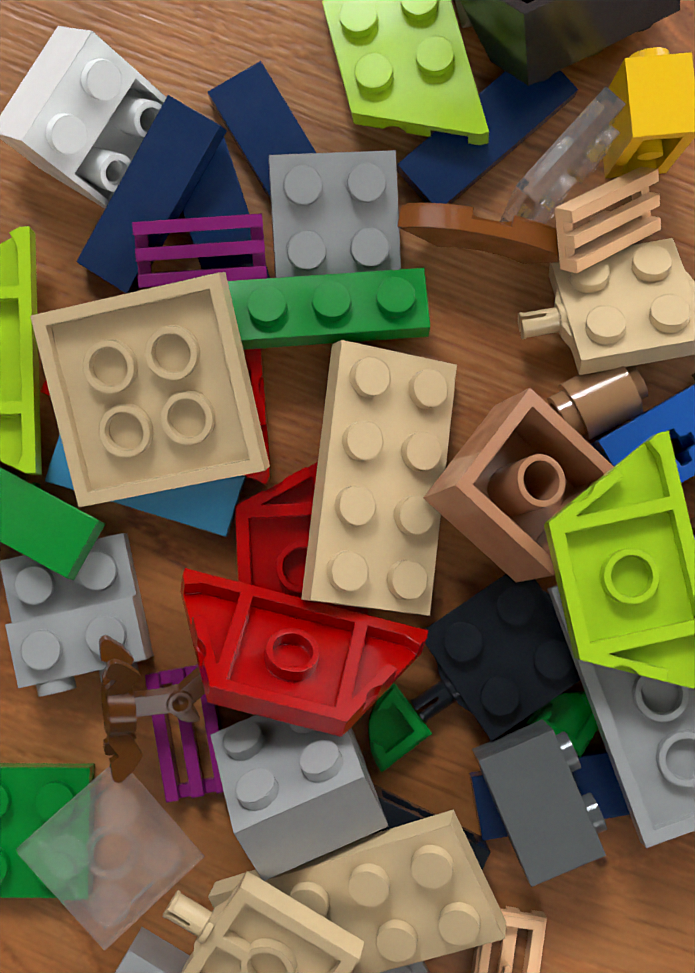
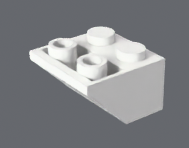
(81, 113)

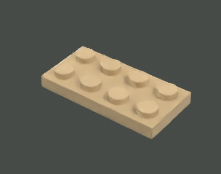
(376, 462)
(399, 890)

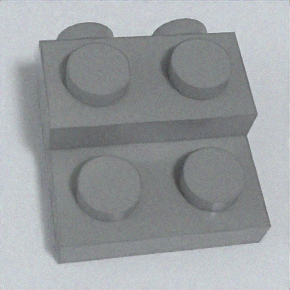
(62, 619)

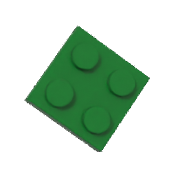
(28, 800)

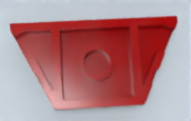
(275, 535)
(292, 654)

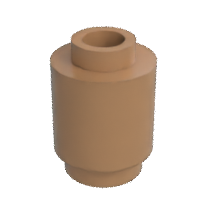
(600, 400)

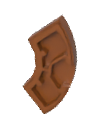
(457, 227)

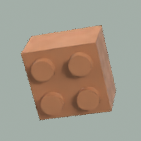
(513, 479)

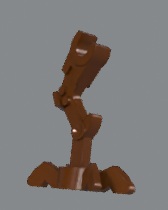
(123, 705)

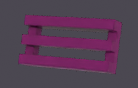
(146, 254)
(196, 784)

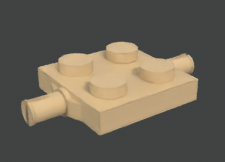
(621, 309)
(262, 933)

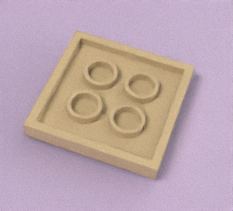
(151, 390)

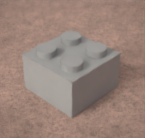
(294, 792)

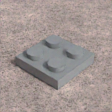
(334, 213)

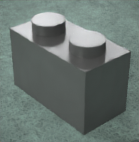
(540, 802)

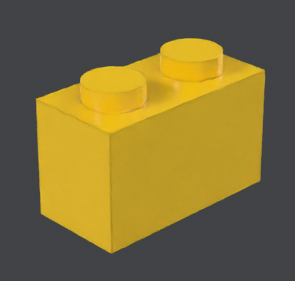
(657, 112)

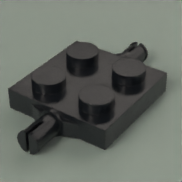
(499, 656)

